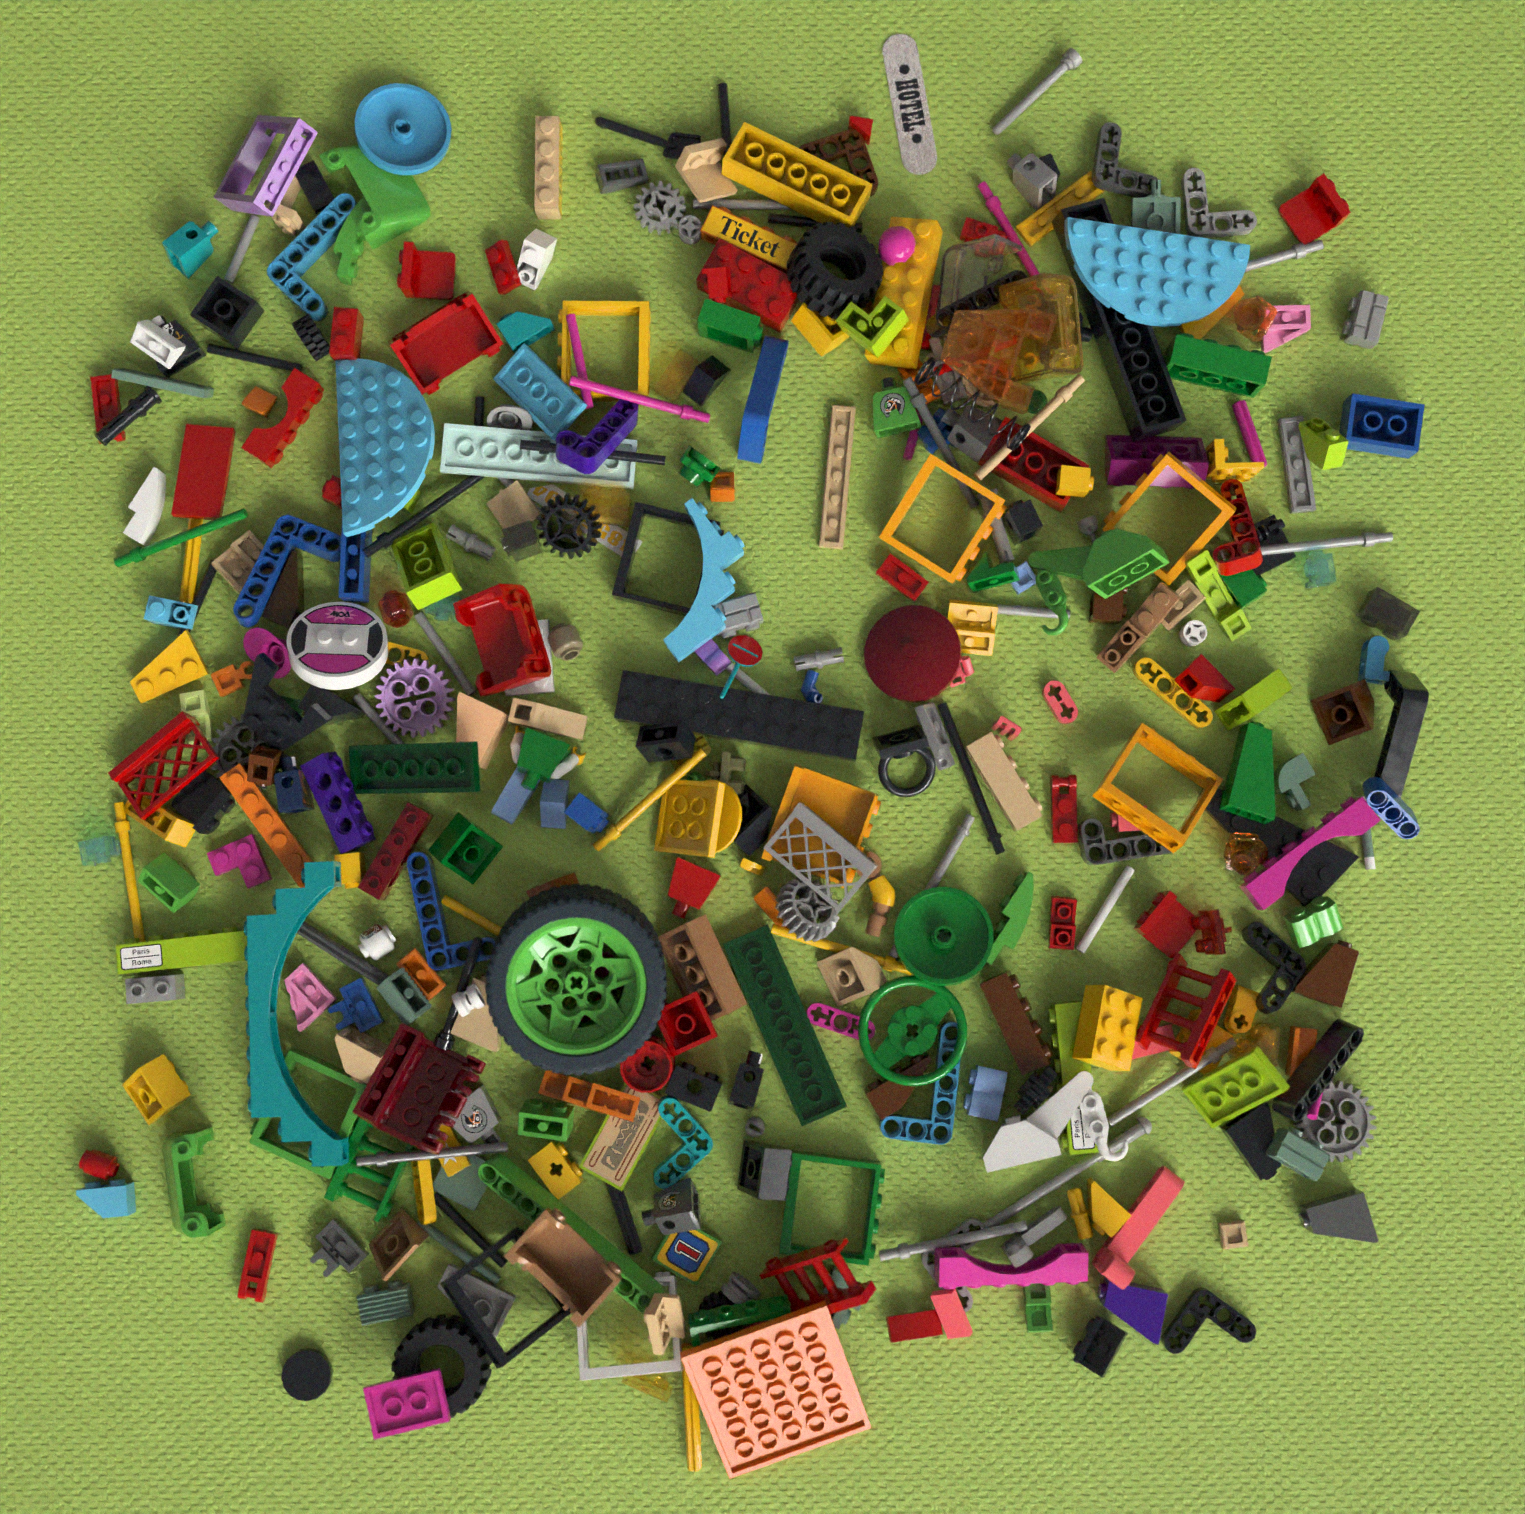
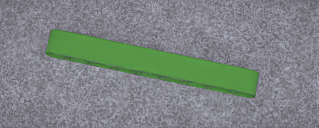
(531, 1201)

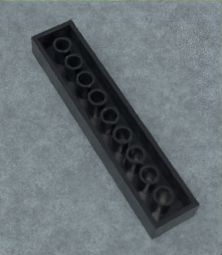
(1126, 348)
(740, 715)

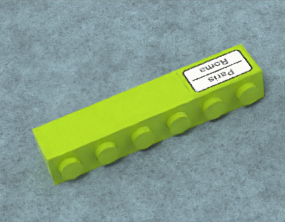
(181, 951)
(1065, 1022)

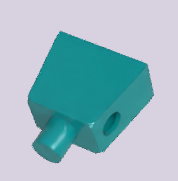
(190, 247)

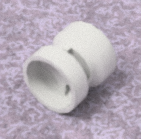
(468, 1000)

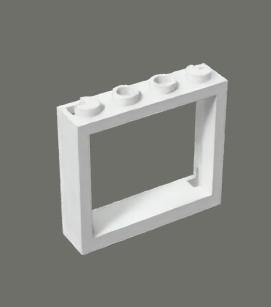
(588, 1373)

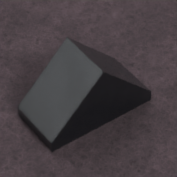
(705, 380)

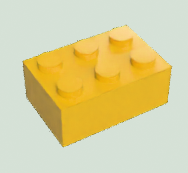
(1107, 1027)

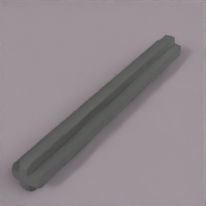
(342, 953)

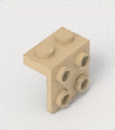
(285, 216)

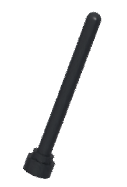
(444, 1039)

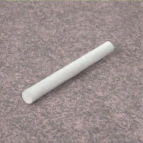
(1105, 909)

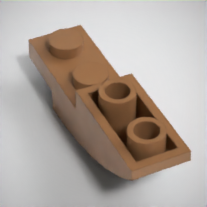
(1138, 627)

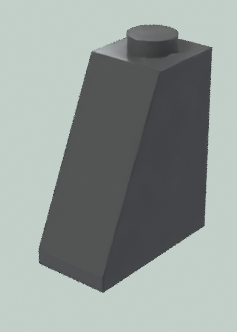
(1340, 1216)

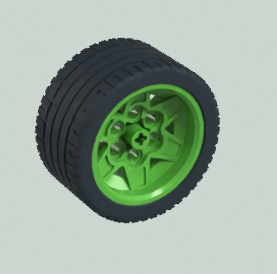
(559, 1038)

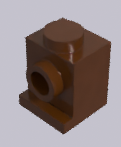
(258, 759)

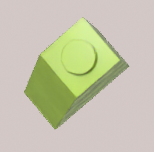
(1253, 699)

